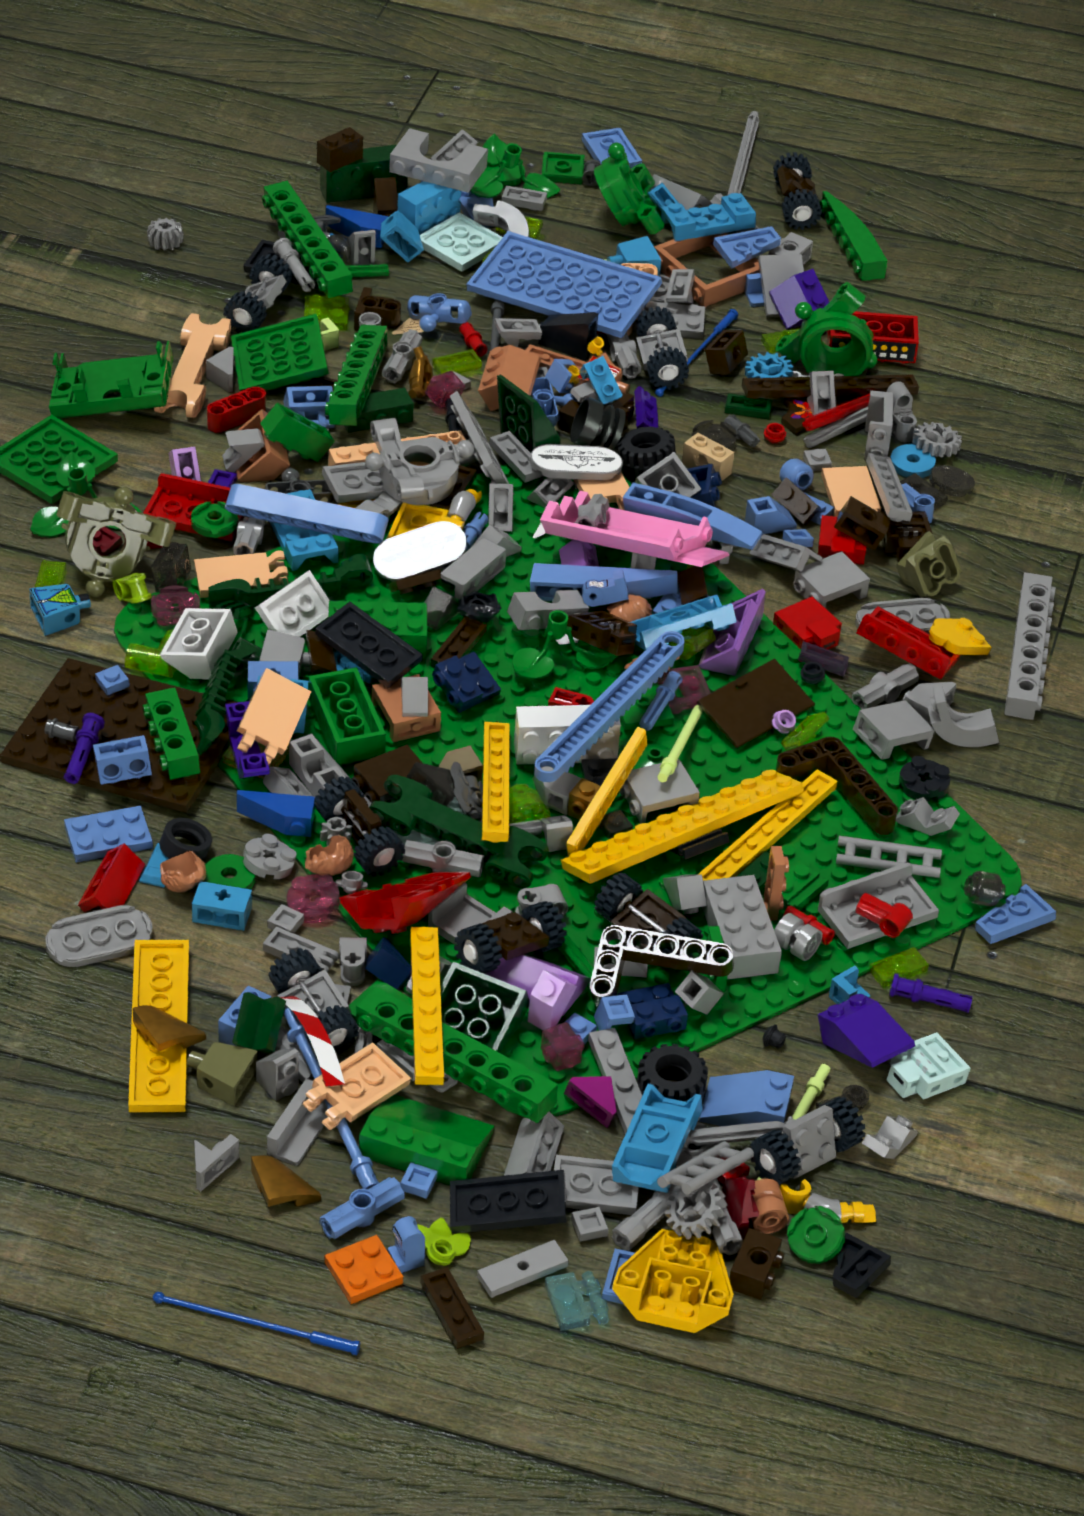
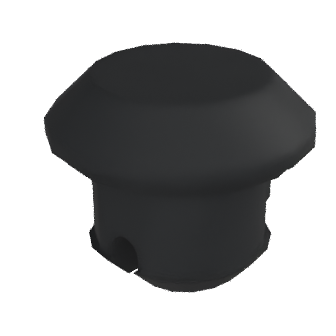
(773, 1037)

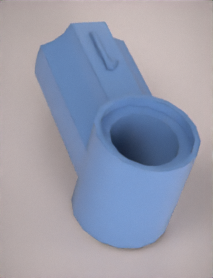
(919, 502)

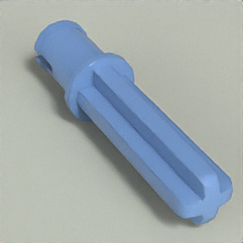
(664, 694)

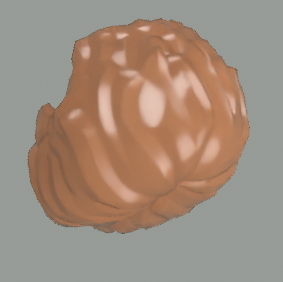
(631, 609)
(330, 859)
(182, 872)

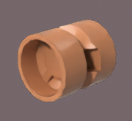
(771, 1207)

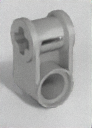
(547, 893)
(352, 958)

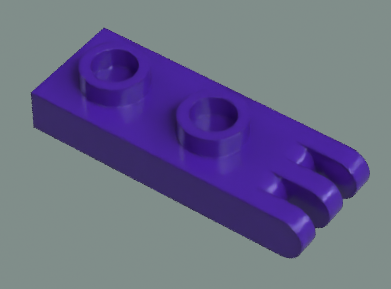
(645, 409)

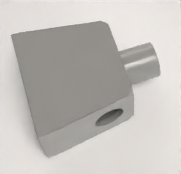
(285, 647)

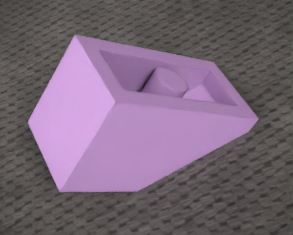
(184, 463)
(549, 1000)

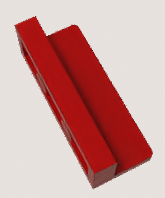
(113, 879)

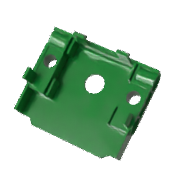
(139, 379)

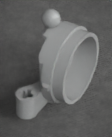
(411, 482)

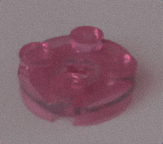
(163, 608)
(311, 885)

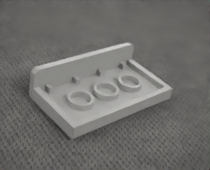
(892, 886)

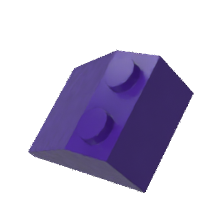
(863, 1031)

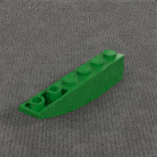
(854, 238)

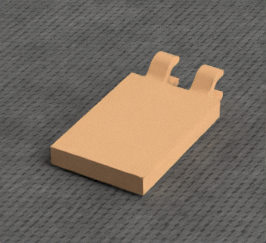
(847, 482)
(611, 489)
(246, 567)
(272, 714)
(368, 1080)

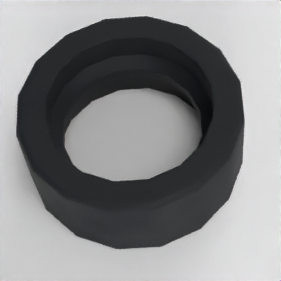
(189, 830)

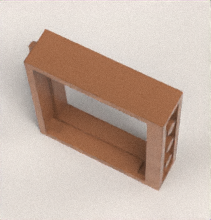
(711, 292)

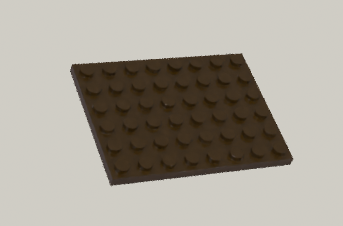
(76, 693)

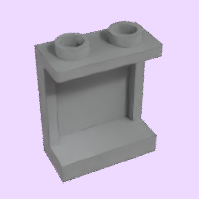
(879, 423)
(831, 579)
(892, 726)
(648, 794)
(460, 912)

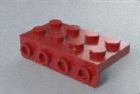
(179, 496)
(906, 642)

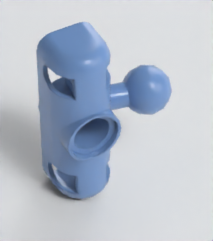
(437, 309)
(544, 395)

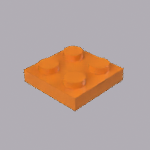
(363, 1269)

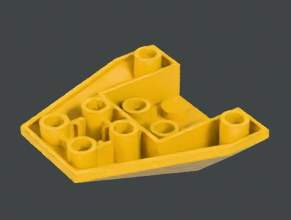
(675, 1282)

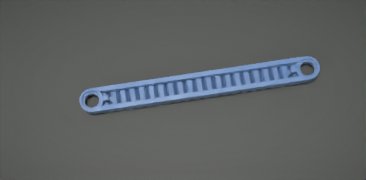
(609, 707)

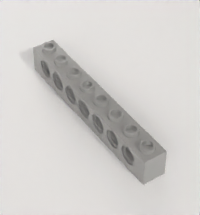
(1029, 646)

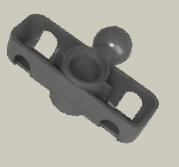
(292, 483)

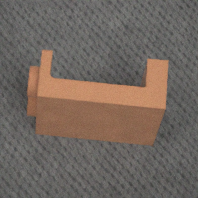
(404, 727)

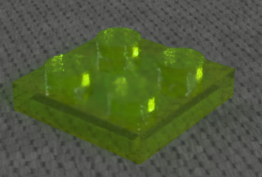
(333, 308)

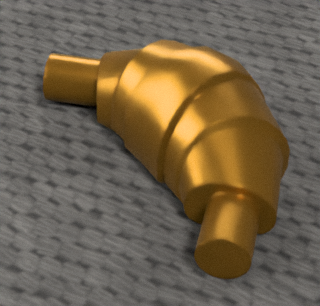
(420, 374)

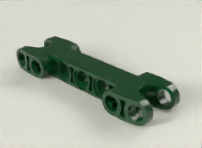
(418, 812)

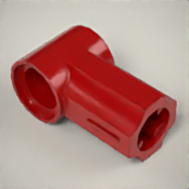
(890, 918)

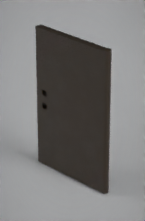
(749, 709)

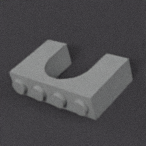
(459, 174)

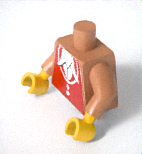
(595, 348)

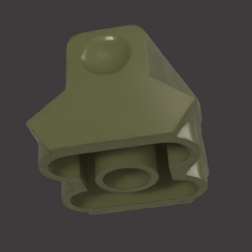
(929, 565)

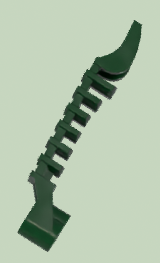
(352, 573)
(211, 708)

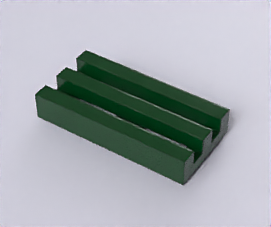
(748, 407)
(238, 610)

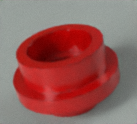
(775, 433)

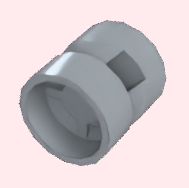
(799, 938)

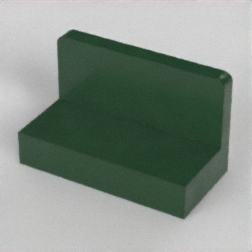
(259, 1023)

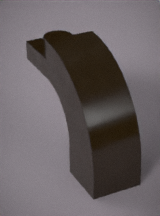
(568, 411)

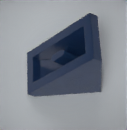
(388, 964)

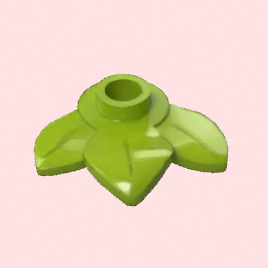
(441, 1244)

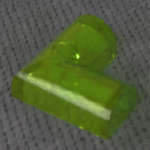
(148, 658)

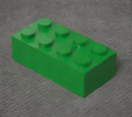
(403, 619)
(346, 716)

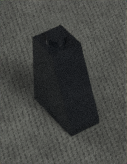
(570, 333)

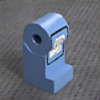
(605, 591)
(409, 1245)

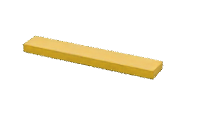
(607, 792)

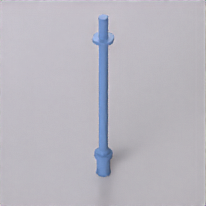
(361, 1165)

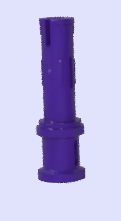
(85, 740)
(918, 991)

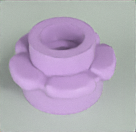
(787, 717)

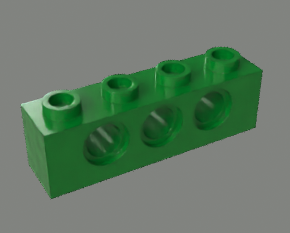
(171, 733)

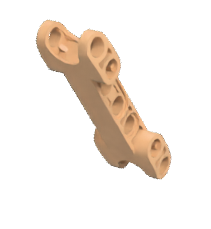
(200, 344)

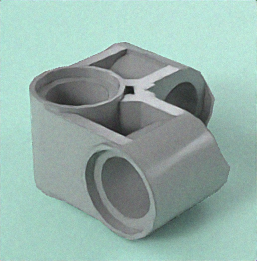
(903, 417)

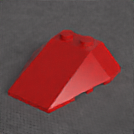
(402, 903)

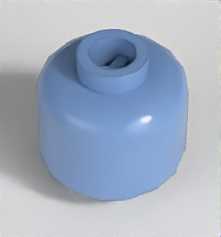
(798, 472)

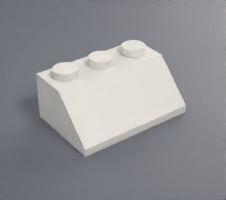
(199, 641)

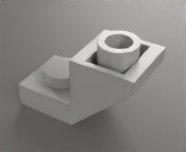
(921, 817)
(891, 1137)

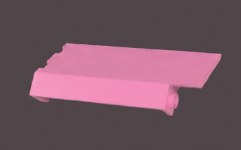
(634, 532)

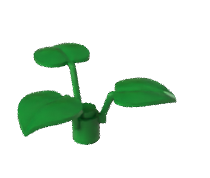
(508, 156)
(76, 476)
(535, 665)

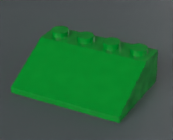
(421, 1134)

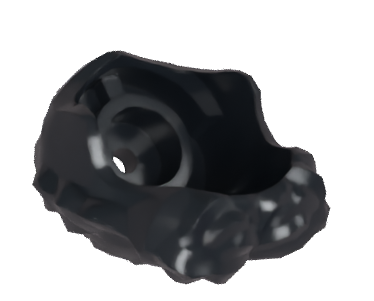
(479, 606)

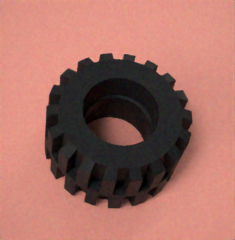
(644, 449)
(673, 1064)

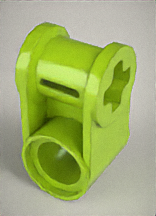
(132, 588)

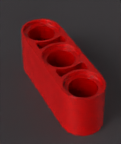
(235, 409)

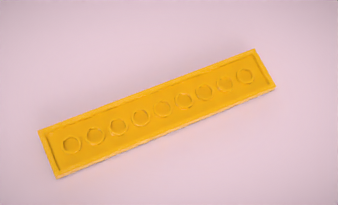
(681, 826)

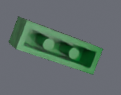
(296, 432)

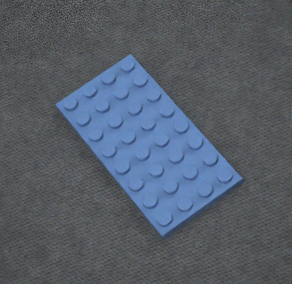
(564, 282)

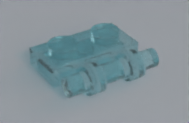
(568, 1301)

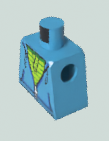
(57, 607)

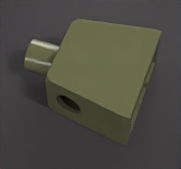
(224, 1070)

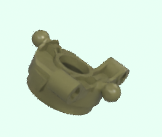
(90, 515)

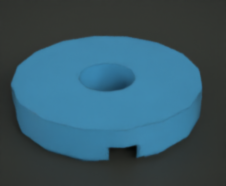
(922, 463)

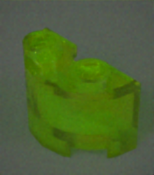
(695, 641)
(526, 803)

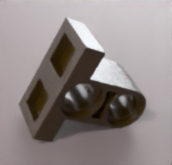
(386, 308)

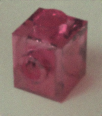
(443, 386)
(561, 1046)

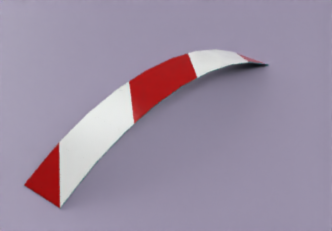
(319, 1039)

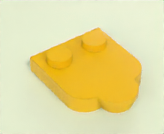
(958, 637)

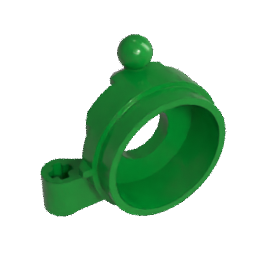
(627, 190)
(836, 315)

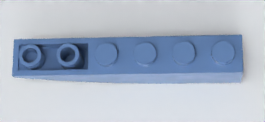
(679, 508)
(646, 583)

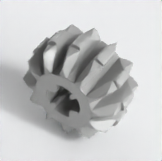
(165, 234)

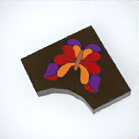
(797, 412)

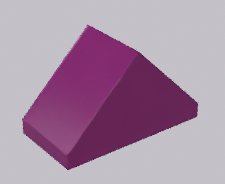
(594, 1096)

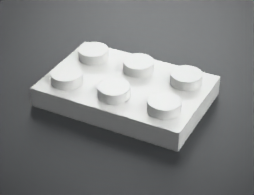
(295, 607)

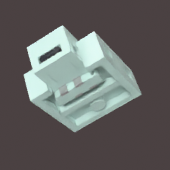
(927, 1068)

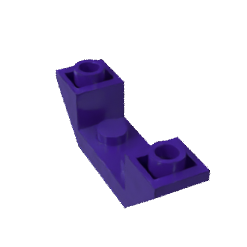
(250, 763)

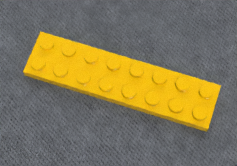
(160, 981)

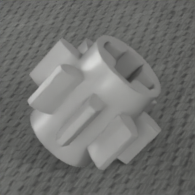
(334, 827)

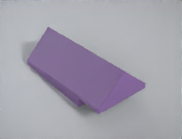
(732, 643)
(526, 970)

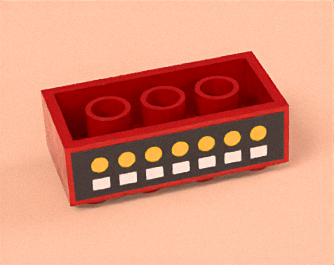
(894, 336)

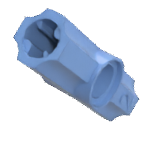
(361, 1208)

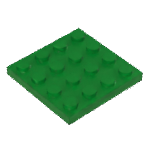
(280, 354)
(38, 452)

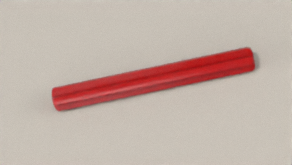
(835, 413)

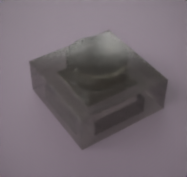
(615, 823)

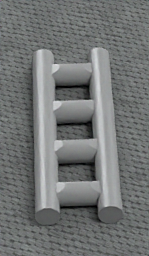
(877, 847)
(703, 1175)

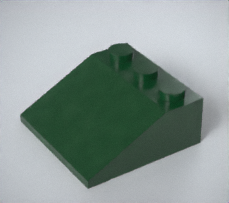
(523, 416)
(482, 1006)

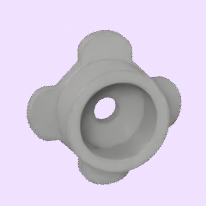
(351, 882)

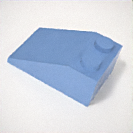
(747, 1098)

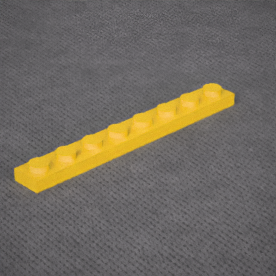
(495, 782)
(770, 828)
(426, 1006)

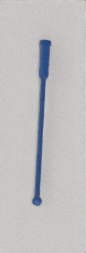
(722, 325)
(314, 1337)

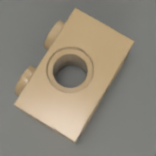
(703, 451)

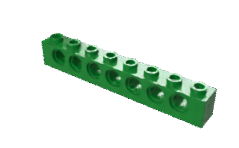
(307, 239)
(357, 375)
(463, 1057)

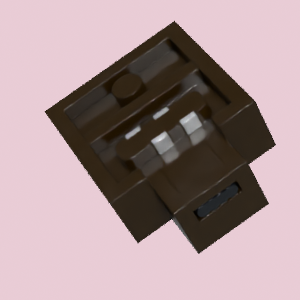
(905, 534)
(604, 631)

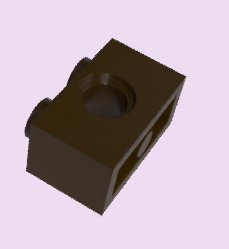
(726, 352)
(862, 523)
(755, 1264)

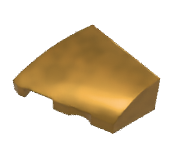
(164, 1028)
(281, 1183)

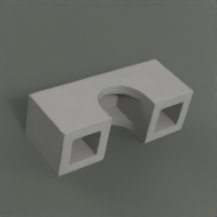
(532, 613)
(308, 762)

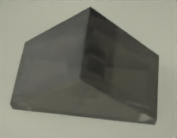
(440, 607)
(436, 779)

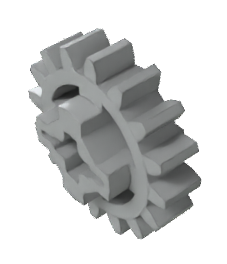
(936, 439)
(695, 1211)

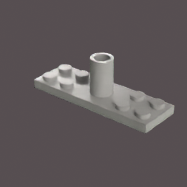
(482, 450)

